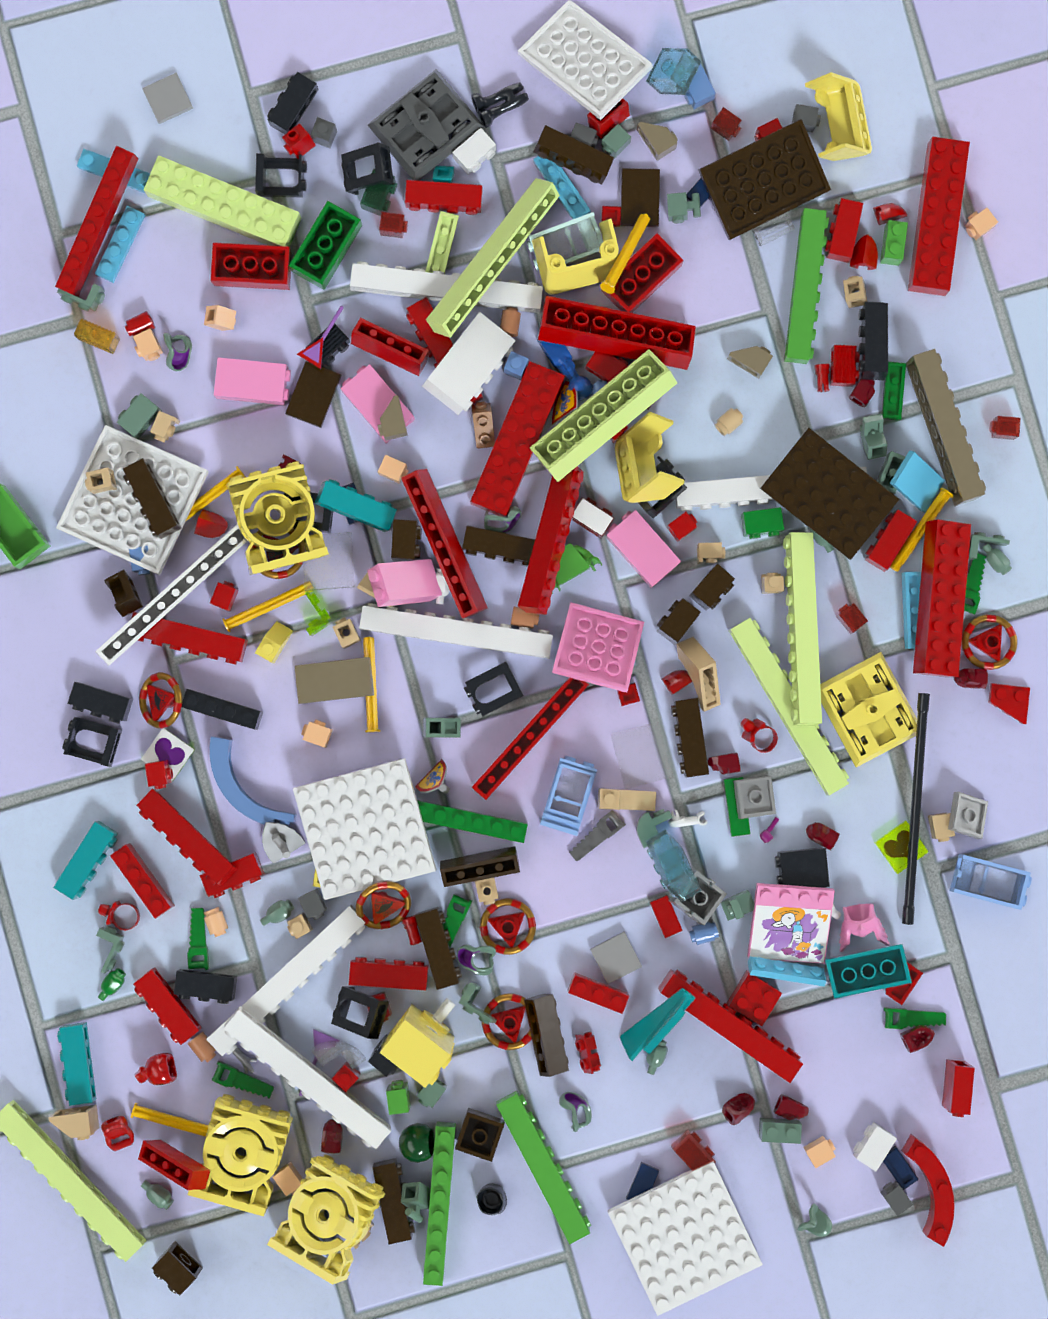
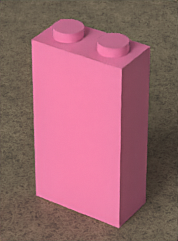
(251, 381)
(371, 397)
(642, 548)
(404, 582)

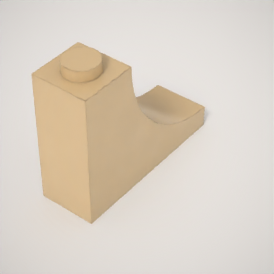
(702, 672)
(626, 799)

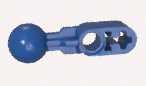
(562, 360)

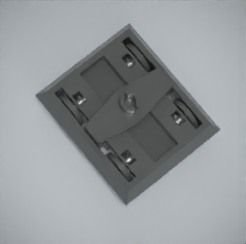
(424, 125)

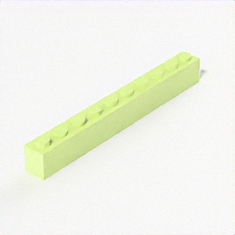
(492, 257)
(802, 629)
(777, 688)
(69, 1181)

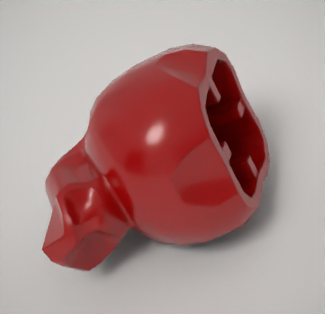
(158, 1070)

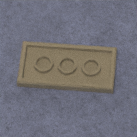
(334, 680)

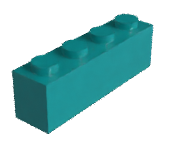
(356, 506)
(85, 860)
(77, 1064)

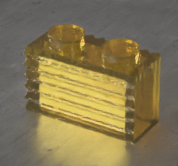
(96, 336)

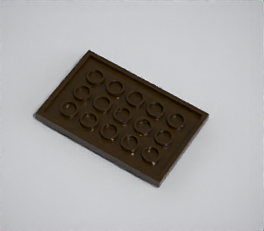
(764, 179)
(829, 493)

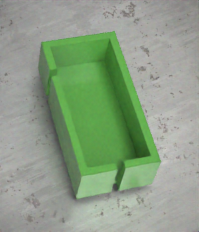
(18, 533)

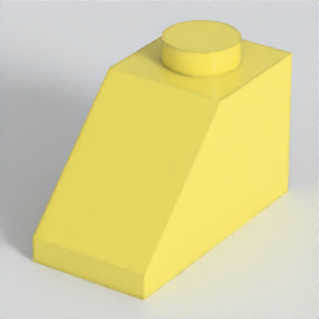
(274, 642)

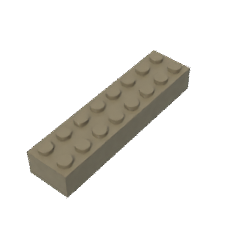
(945, 427)

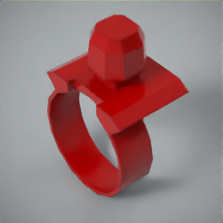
(752, 728)
(105, 910)

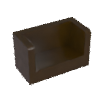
(124, 593)

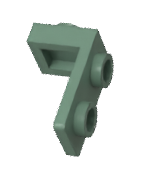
(94, 298)
(981, 537)
(109, 934)
(469, 994)

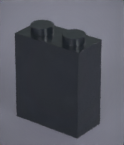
(803, 867)

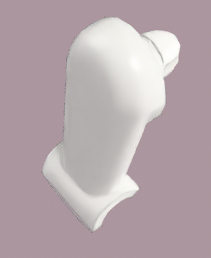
(680, 821)

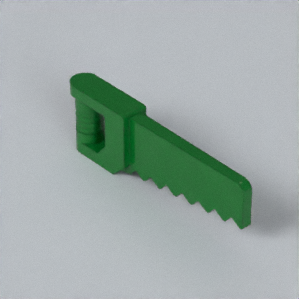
(973, 582)
(455, 916)
(198, 940)
(913, 1018)
(241, 1080)

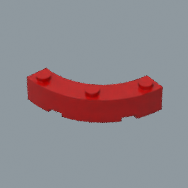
(940, 1190)

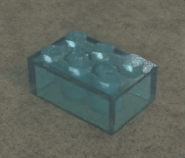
(672, 866)

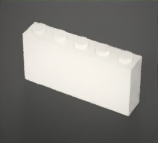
(469, 364)

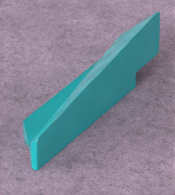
(656, 1025)

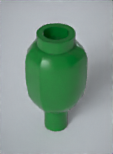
(112, 983)

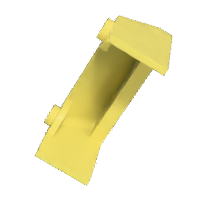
(845, 116)
(559, 278)
(637, 463)

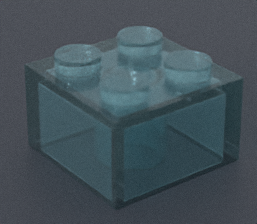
(673, 71)

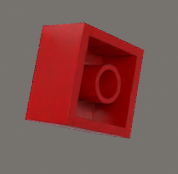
(754, 998)

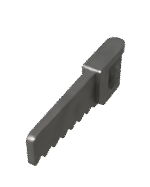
(597, 836)

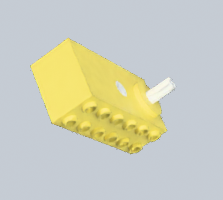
(421, 1043)

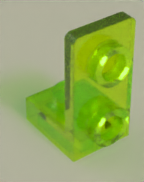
(317, 625)

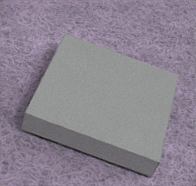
(167, 98)
(754, 797)
(968, 815)
(616, 957)

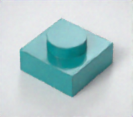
(443, 174)

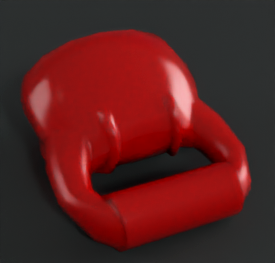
(115, 1128)

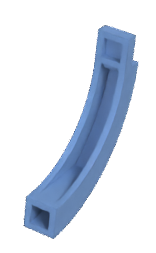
(226, 780)

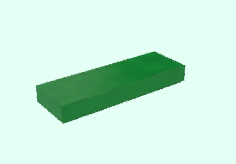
(894, 391)
(737, 826)

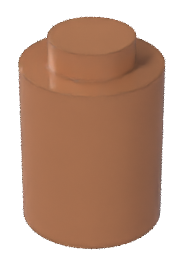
(510, 321)
(523, 619)
(202, 1047)

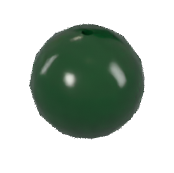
(417, 1143)

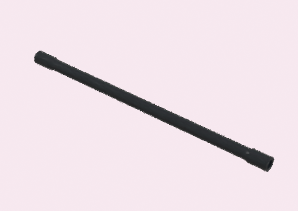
(908, 907)

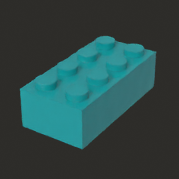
(868, 971)

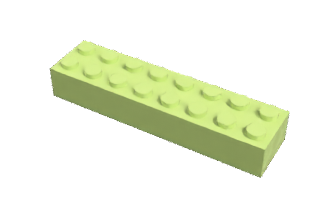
(222, 203)
(603, 415)

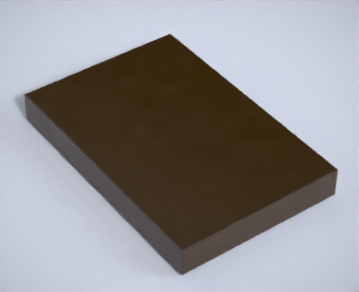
(640, 195)
(313, 394)

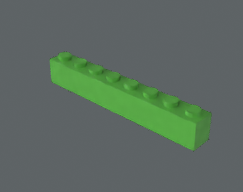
(805, 286)
(541, 1163)
(439, 1203)

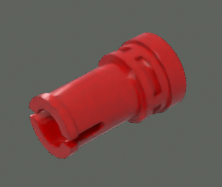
(822, 372)
(410, 925)

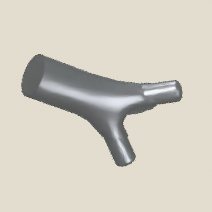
(244, 1060)

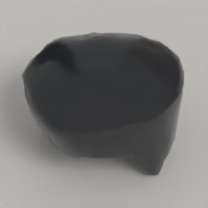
(492, 1199)

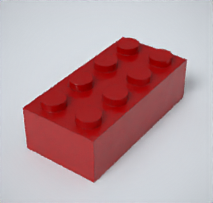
(251, 266)
(644, 274)

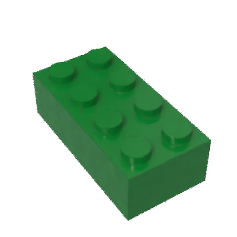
(325, 245)

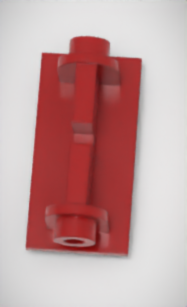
(584, 1044)

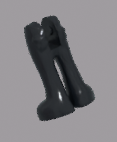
(511, 102)

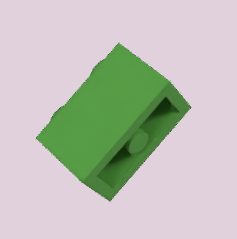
(893, 242)
(398, 1097)

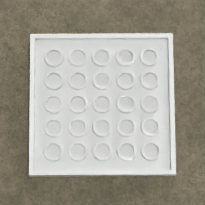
(113, 517)
(364, 828)
(684, 1237)

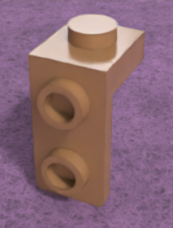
(483, 425)

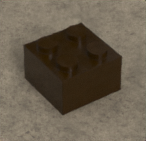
(405, 540)
(709, 590)
(678, 621)
(479, 1134)
(177, 1268)

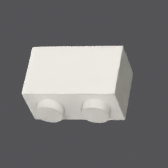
(474, 151)
(874, 1146)

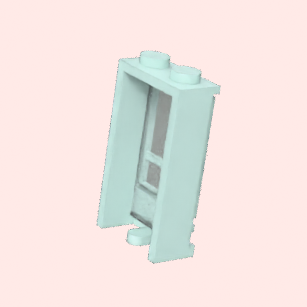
(571, 239)

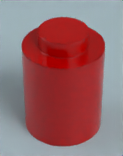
(139, 324)

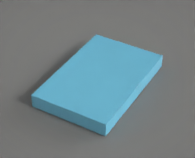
(917, 481)

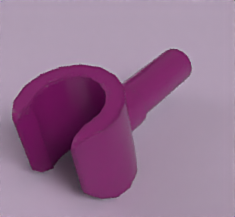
(766, 835)

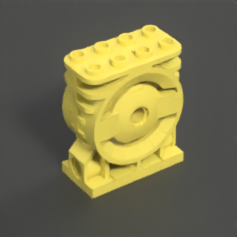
(292, 482)
(273, 1129)
(306, 1219)

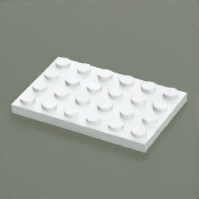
(585, 59)

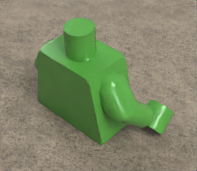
(573, 563)

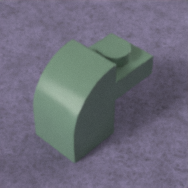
(873, 437)
(442, 727)
(646, 825)
(738, 905)

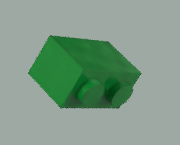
(762, 522)

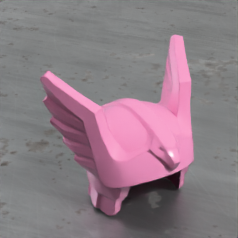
(861, 921)

